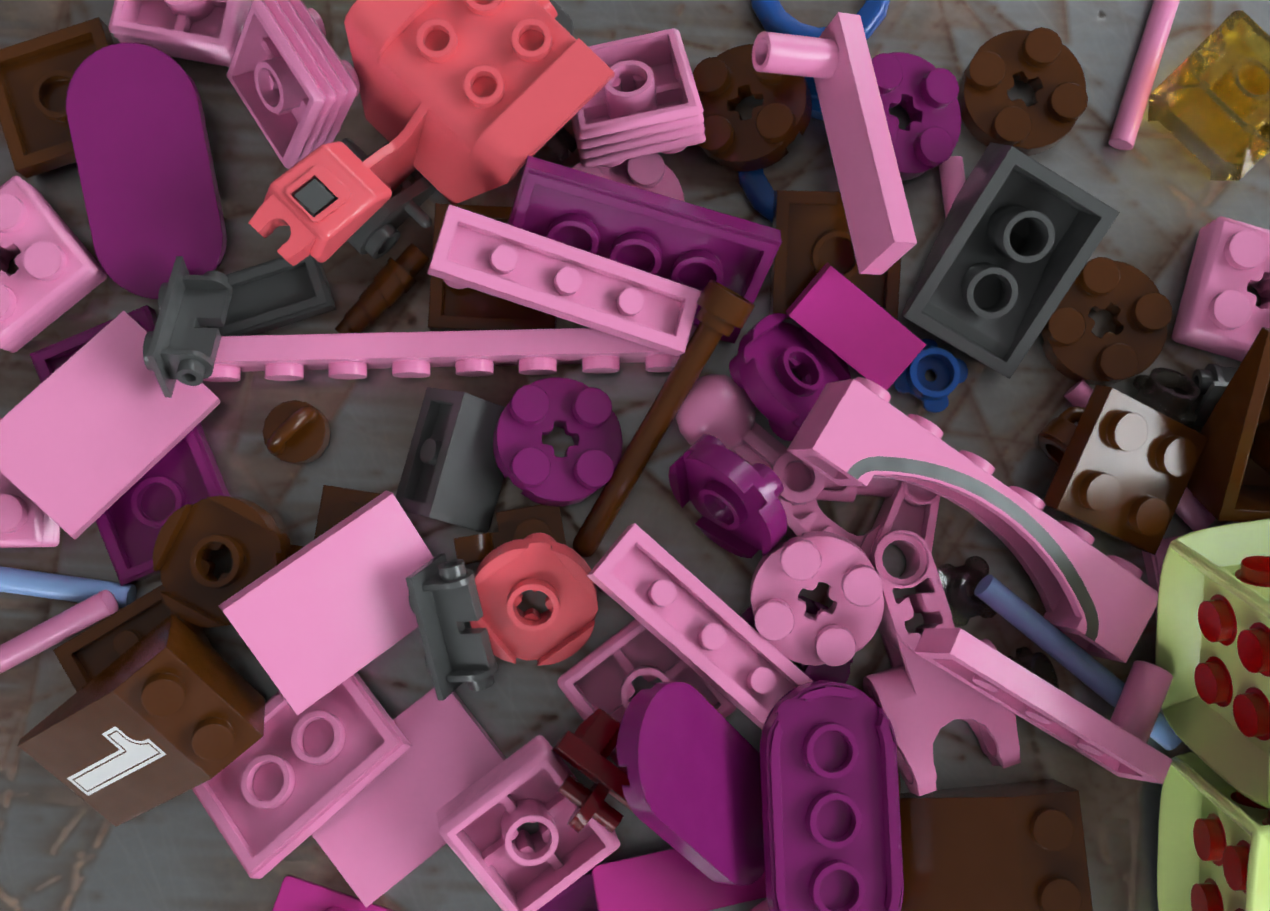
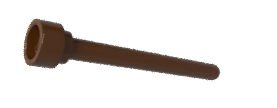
(718, 316)

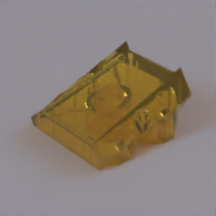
(1221, 99)

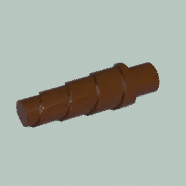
(384, 291)

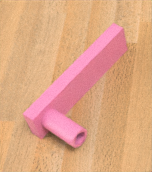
(855, 132)
(563, 281)
(695, 624)
(1113, 743)

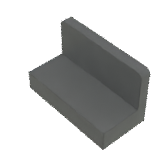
(452, 461)

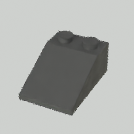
(1006, 257)

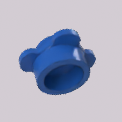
(948, 372)

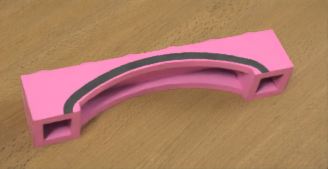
(1084, 592)

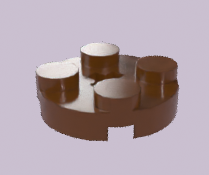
(1037, 60)
(773, 125)
(1137, 312)
(210, 525)

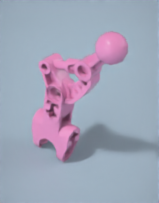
(914, 691)

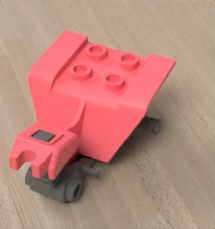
(458, 99)

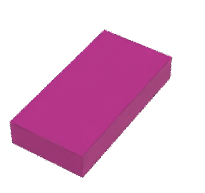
(855, 327)

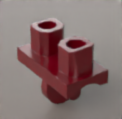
(588, 753)

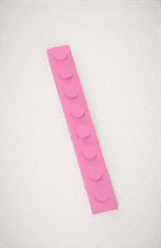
(413, 353)

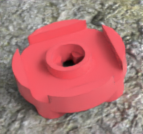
(542, 566)

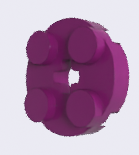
(931, 103)
(766, 366)
(531, 465)
(732, 496)

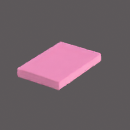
(96, 427)
(332, 602)
(300, 772)
(394, 818)

